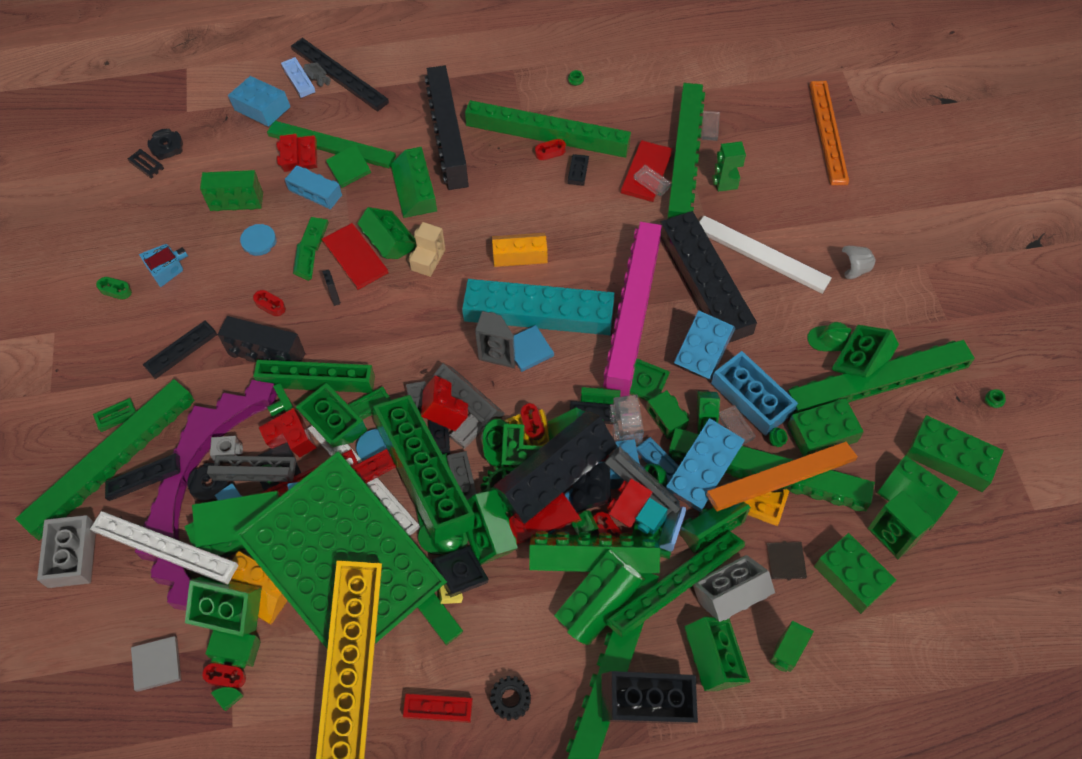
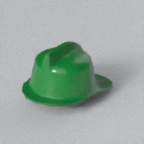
(829, 337)
(493, 441)
(442, 547)

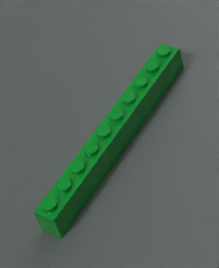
(548, 128)
(685, 151)
(890, 376)
(106, 458)
(829, 486)
(617, 657)

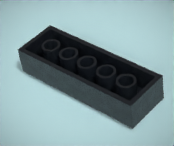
(556, 466)

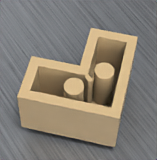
(428, 250)

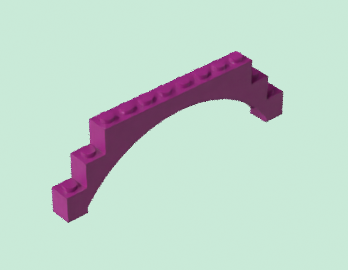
(193, 446)

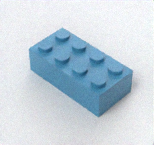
(754, 393)
(704, 464)

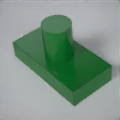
(282, 405)

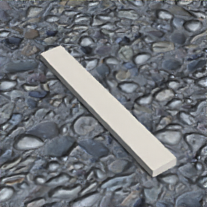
(765, 255)
(398, 512)
(165, 547)

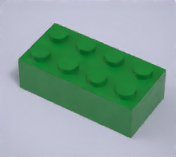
(955, 453)

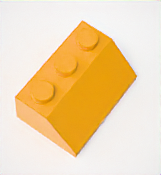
(519, 249)
(252, 574)

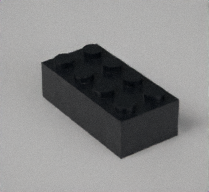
(259, 341)
(649, 698)

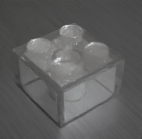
(627, 419)

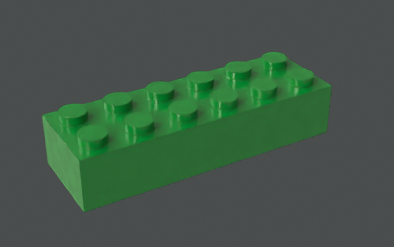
(584, 551)

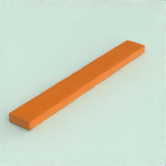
(829, 133)
(781, 476)

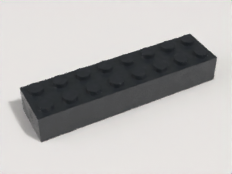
(446, 127)
(706, 274)

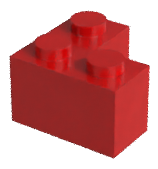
(441, 406)
(290, 429)
(629, 502)

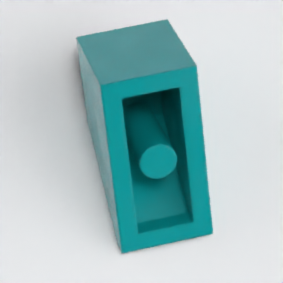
(651, 517)

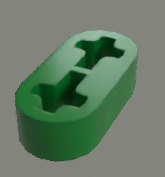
(112, 290)

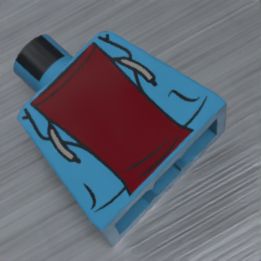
(163, 263)

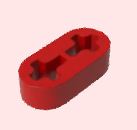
(550, 149)
(271, 300)
(528, 422)
(609, 523)
(223, 681)

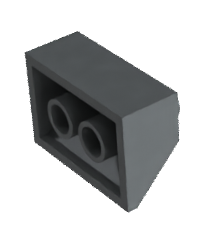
(495, 340)

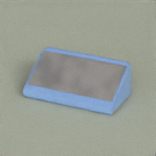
(671, 529)

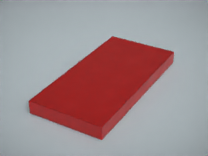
(654, 157)
(355, 256)

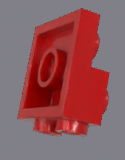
(297, 151)

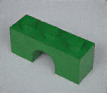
(726, 171)

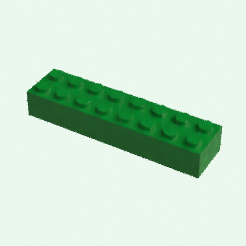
(423, 469)

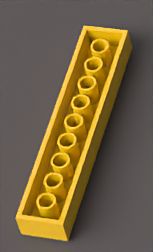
(349, 661)

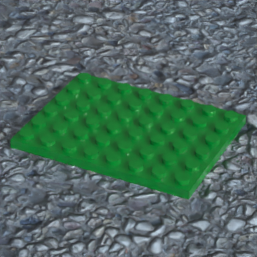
(333, 520)

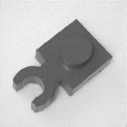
(316, 72)
(416, 392)

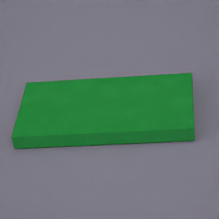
(219, 520)

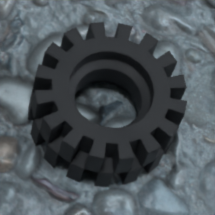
(510, 684)

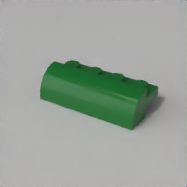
(598, 598)

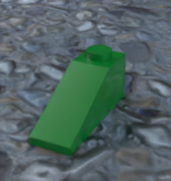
(791, 646)

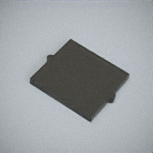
(786, 560)

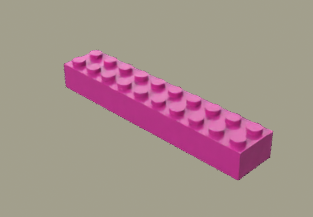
(632, 309)

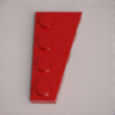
(552, 517)

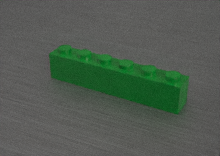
(314, 375)

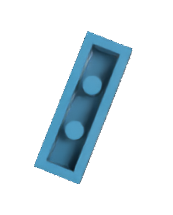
(313, 187)

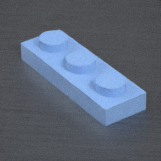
(298, 77)

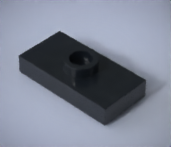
(578, 169)

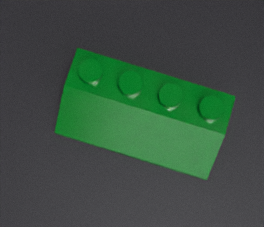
(413, 183)

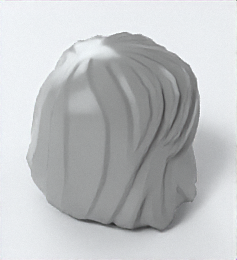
(861, 261)

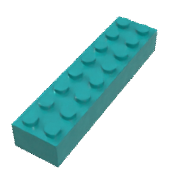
(540, 306)

